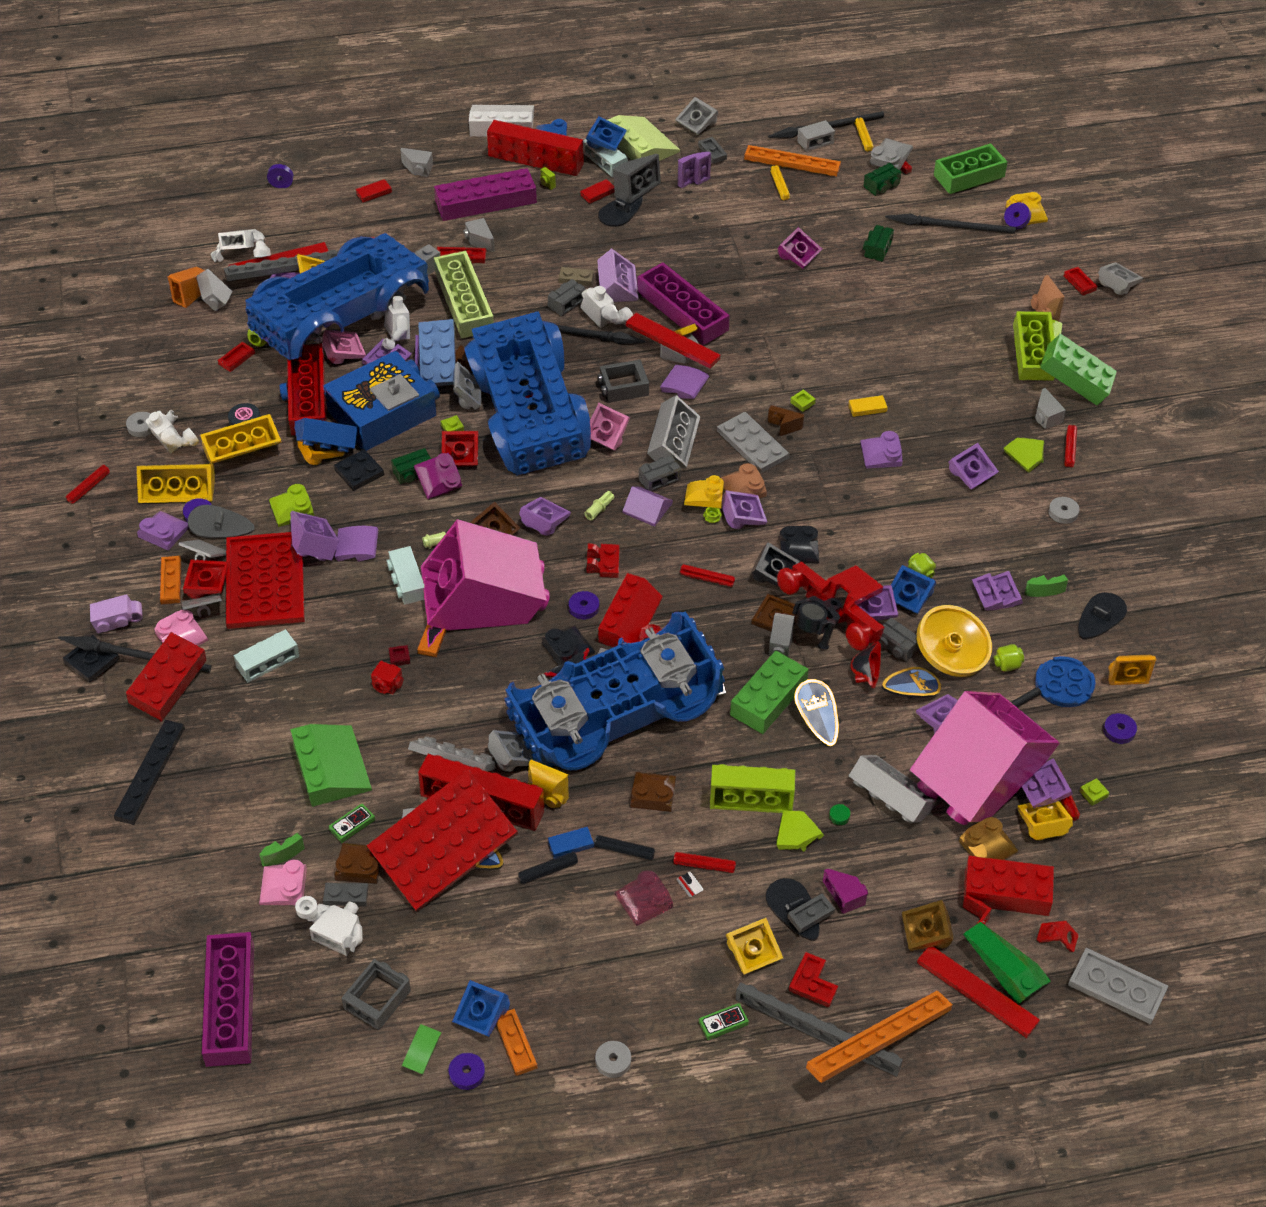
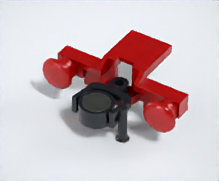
(823, 605)

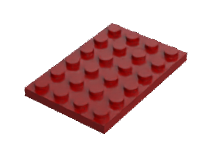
(263, 581)
(442, 840)

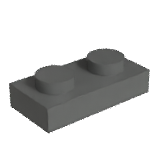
(710, 145)
(342, 893)
(811, 913)

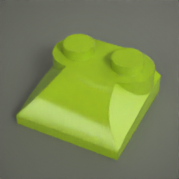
(295, 500)

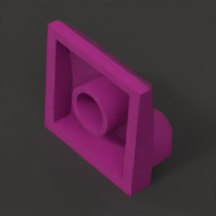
(799, 248)
(438, 475)

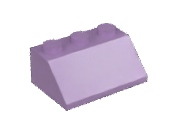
(617, 277)

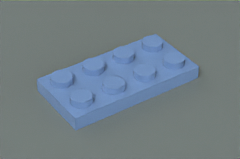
(437, 351)

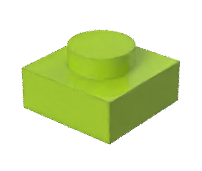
(547, 178)
(802, 400)
(452, 424)
(1094, 792)

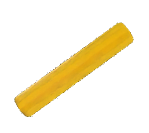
(864, 135)
(780, 183)

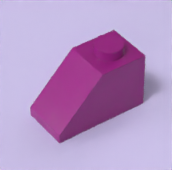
(845, 890)

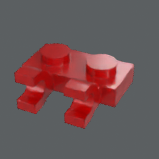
(608, 562)

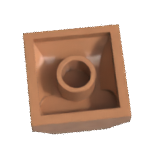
(1048, 299)
(745, 481)

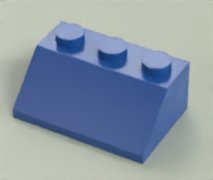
(325, 434)

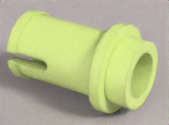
(432, 540)

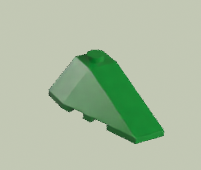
(1010, 966)

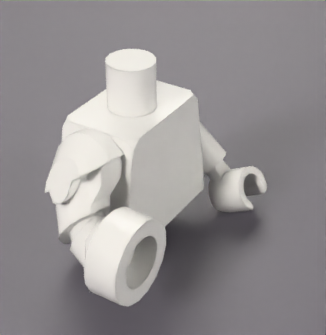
(241, 239)
(601, 307)
(396, 321)
(164, 431)
(332, 925)

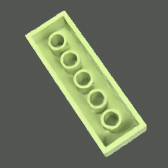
(462, 292)

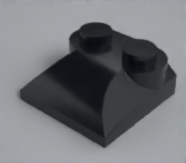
(800, 543)
(770, 562)
(565, 643)

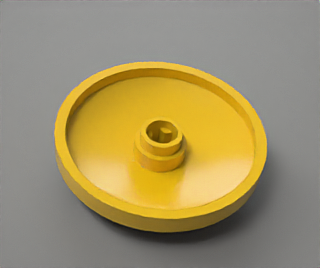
(954, 640)

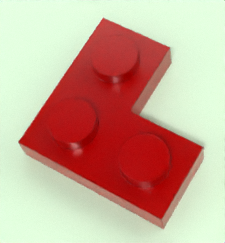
(809, 985)

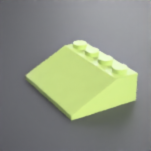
(643, 138)

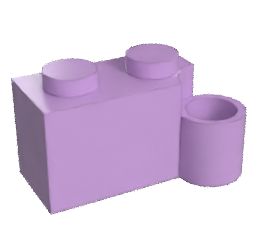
(114, 613)

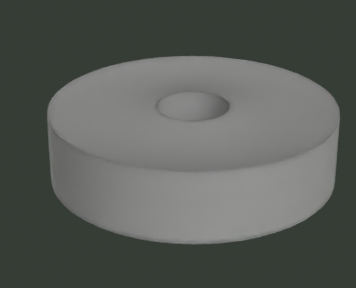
(137, 426)
(1064, 510)
(613, 1068)

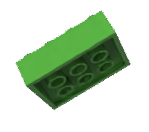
(330, 762)

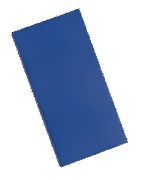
(570, 842)

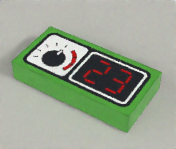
(351, 823)
(723, 1021)

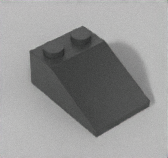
(636, 177)

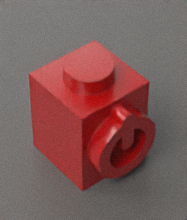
(387, 678)

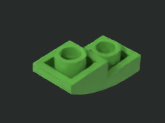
(1042, 587)
(278, 853)
(421, 1049)

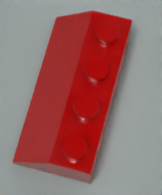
(629, 611)

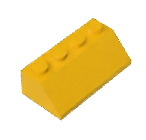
(240, 439)
(175, 482)

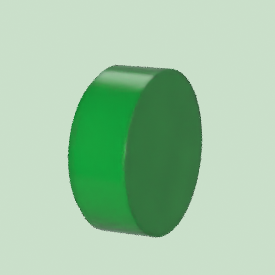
(839, 814)

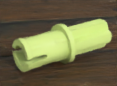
(598, 506)

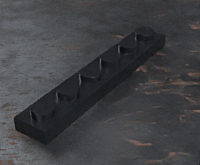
(149, 772)

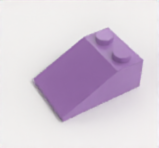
(312, 536)

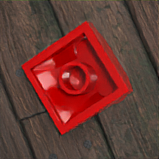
(461, 446)
(204, 578)

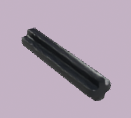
(624, 847)
(547, 867)

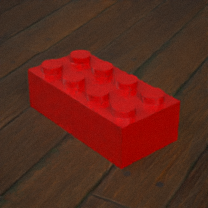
(166, 676)
(1010, 885)

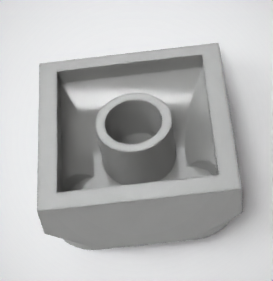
(697, 116)
(890, 152)
(1118, 278)
(466, 388)
(508, 750)

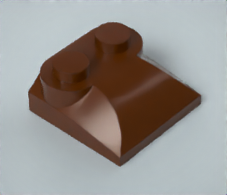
(496, 519)
(653, 791)
(357, 864)

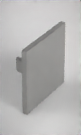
(394, 392)
(204, 549)
(201, 603)

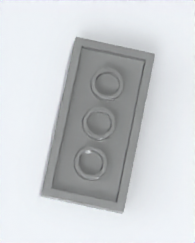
(752, 442)
(447, 751)
(1118, 985)

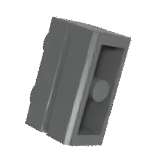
(566, 297)
(659, 473)
(899, 640)

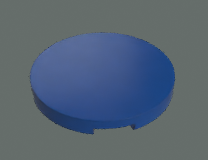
(1065, 682)

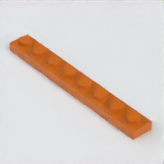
(878, 1036)

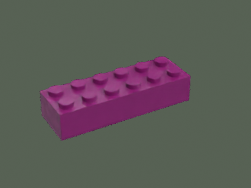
(485, 194)
(683, 303)
(228, 999)

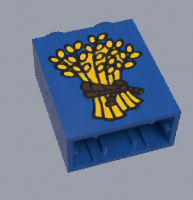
(353, 403)

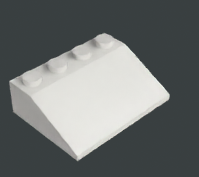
(483, 115)

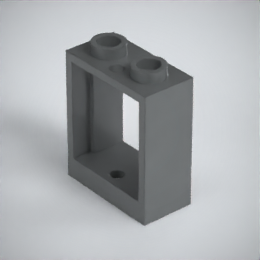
(625, 391)
(366, 1012)

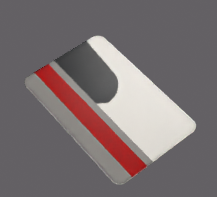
(690, 884)

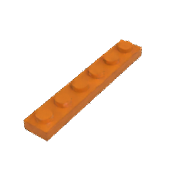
(792, 160)

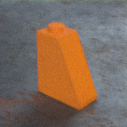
(185, 286)

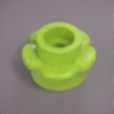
(712, 515)

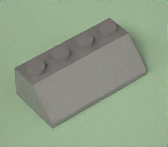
(674, 431)
(892, 787)

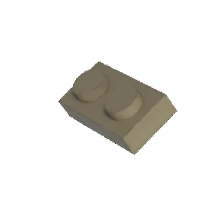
(582, 276)

